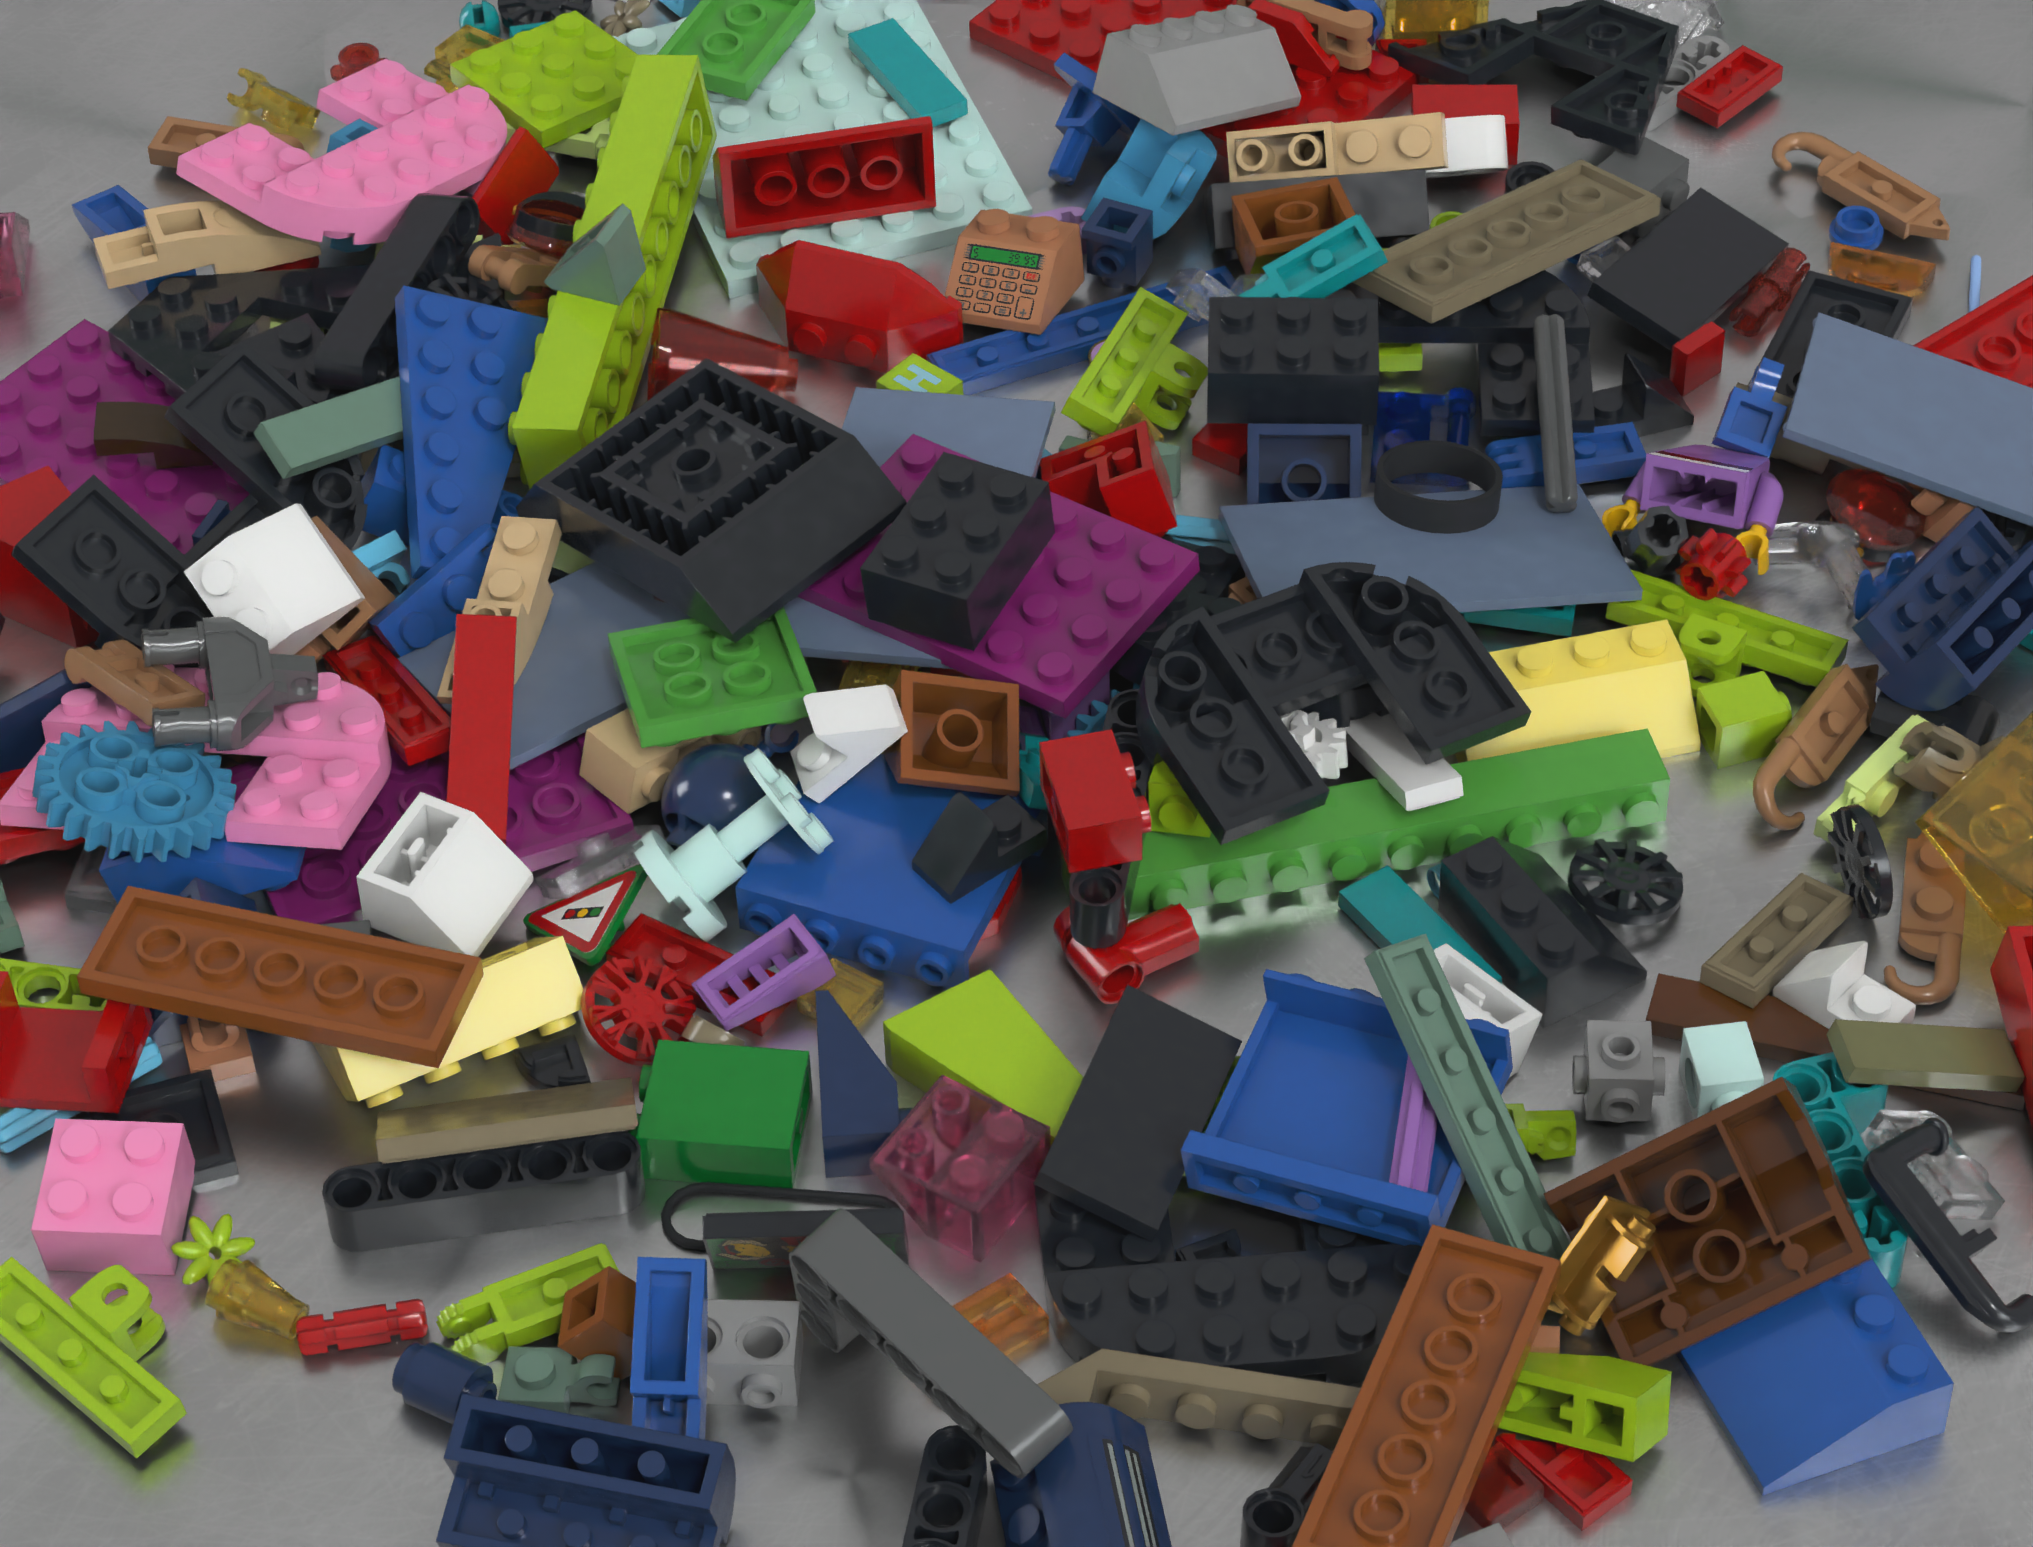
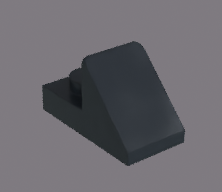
(1644, 399)
(976, 845)

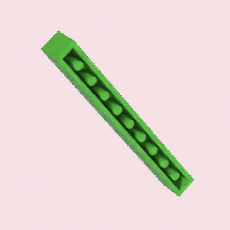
(1362, 827)

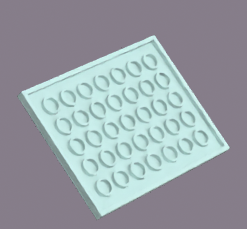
(827, 88)

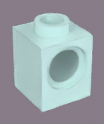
(1718, 1065)

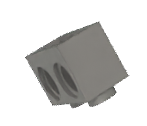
(754, 1352)

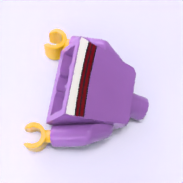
(1709, 488)

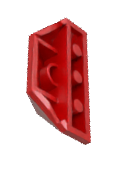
(854, 306)

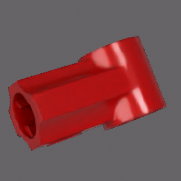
(1145, 948)

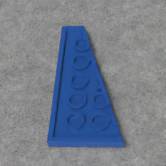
(457, 392)

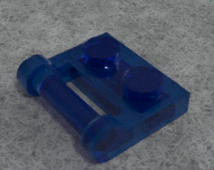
(1408, 418)

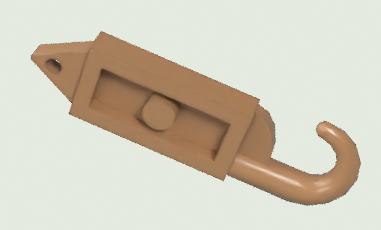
(1861, 181)
(1817, 738)
(1929, 922)

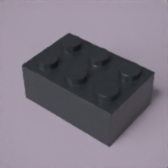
(1293, 360)
(958, 550)

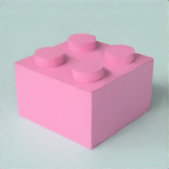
(114, 1196)

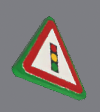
(591, 916)

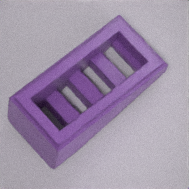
(771, 949)

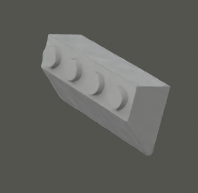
(1197, 70)

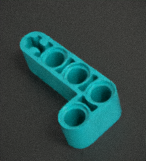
(1839, 1115)

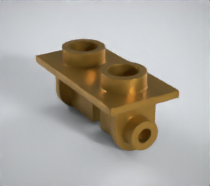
(1609, 1241)

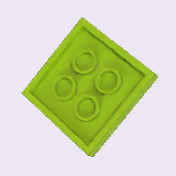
(551, 77)

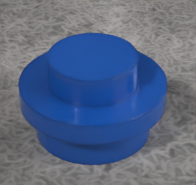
(1857, 228)

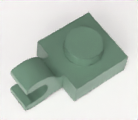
(554, 1379)

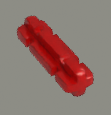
(361, 1327)

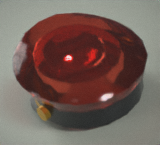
(546, 221)
(1876, 510)

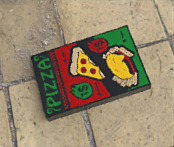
(767, 1238)

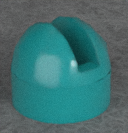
(481, 16)

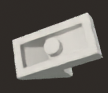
(848, 734)
(1833, 986)

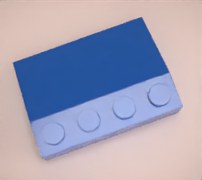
(1822, 1381)

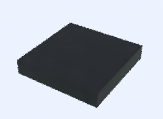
(189, 1101)

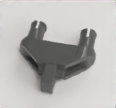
(240, 679)

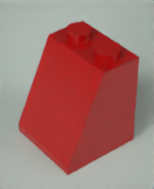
(22, 595)

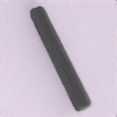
(1555, 413)

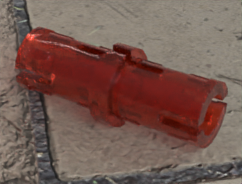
(1769, 292)

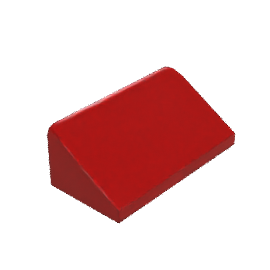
(516, 175)

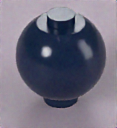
(708, 788)

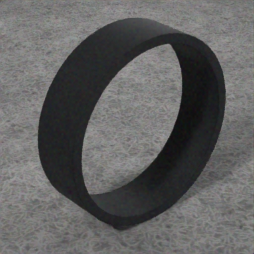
(1432, 514)

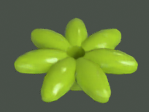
(208, 1242)

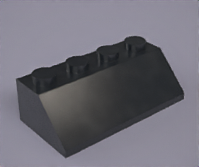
(1389, 202)

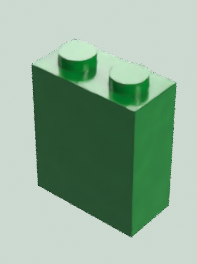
(723, 1113)

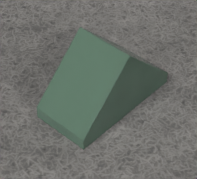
(602, 261)

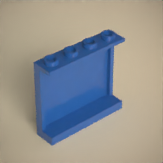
(862, 889)
(1318, 1115)

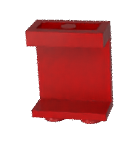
(68, 1055)

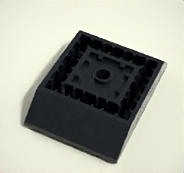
(718, 499)

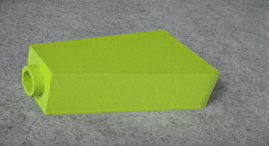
(986, 1043)

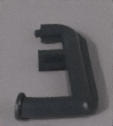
(1934, 1233)

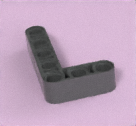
(860, 1286)

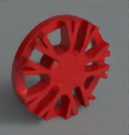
(635, 1007)

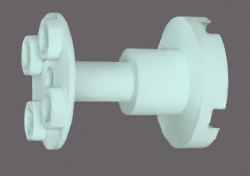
(714, 859)

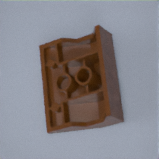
(1739, 1218)

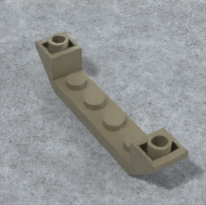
(1207, 1396)

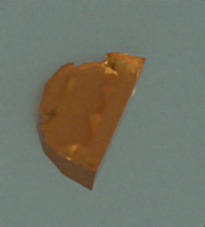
(1880, 269)

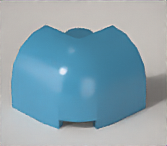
(1157, 174)

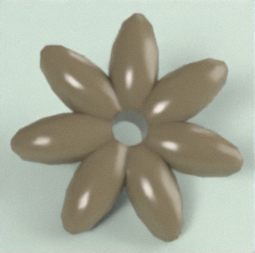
(625, 17)

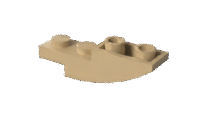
(1338, 148)
(193, 237)
(514, 586)

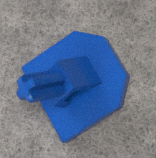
(1084, 120)

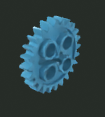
(133, 794)

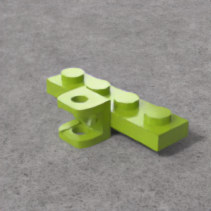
(1138, 365)
(1725, 635)
(89, 1350)

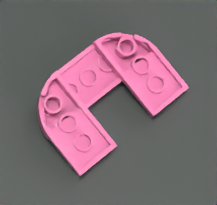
(363, 188)
(310, 792)

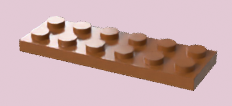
(282, 976)
(1432, 1396)

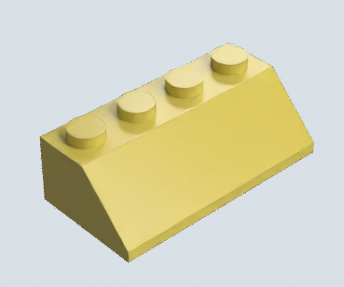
(1599, 689)
(519, 992)

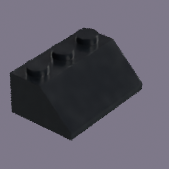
(1533, 929)

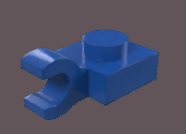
(1751, 417)

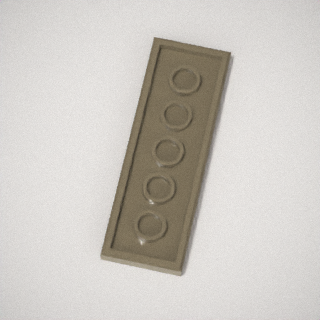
(1508, 240)

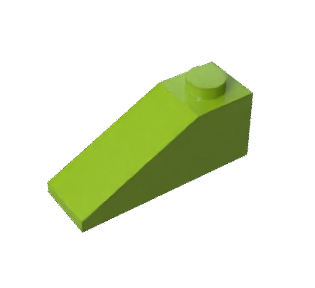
(1591, 1403)

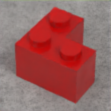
(1117, 477)

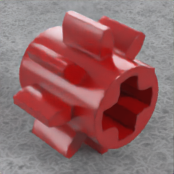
(1713, 565)

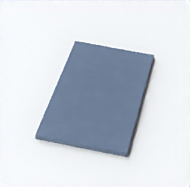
(1916, 417)
(987, 429)
(1511, 563)
(570, 671)

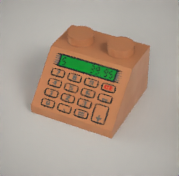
(1015, 270)

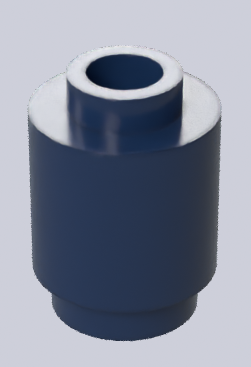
(436, 1378)

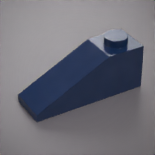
(855, 1093)

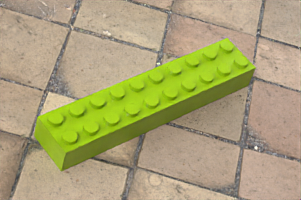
(597, 350)

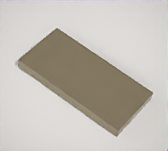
(505, 1120)

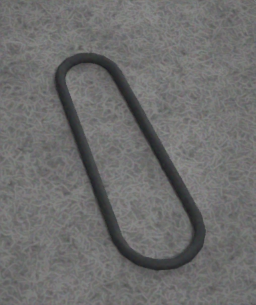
(761, 1191)

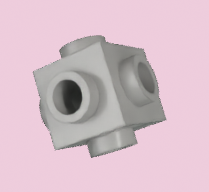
(1618, 1084)

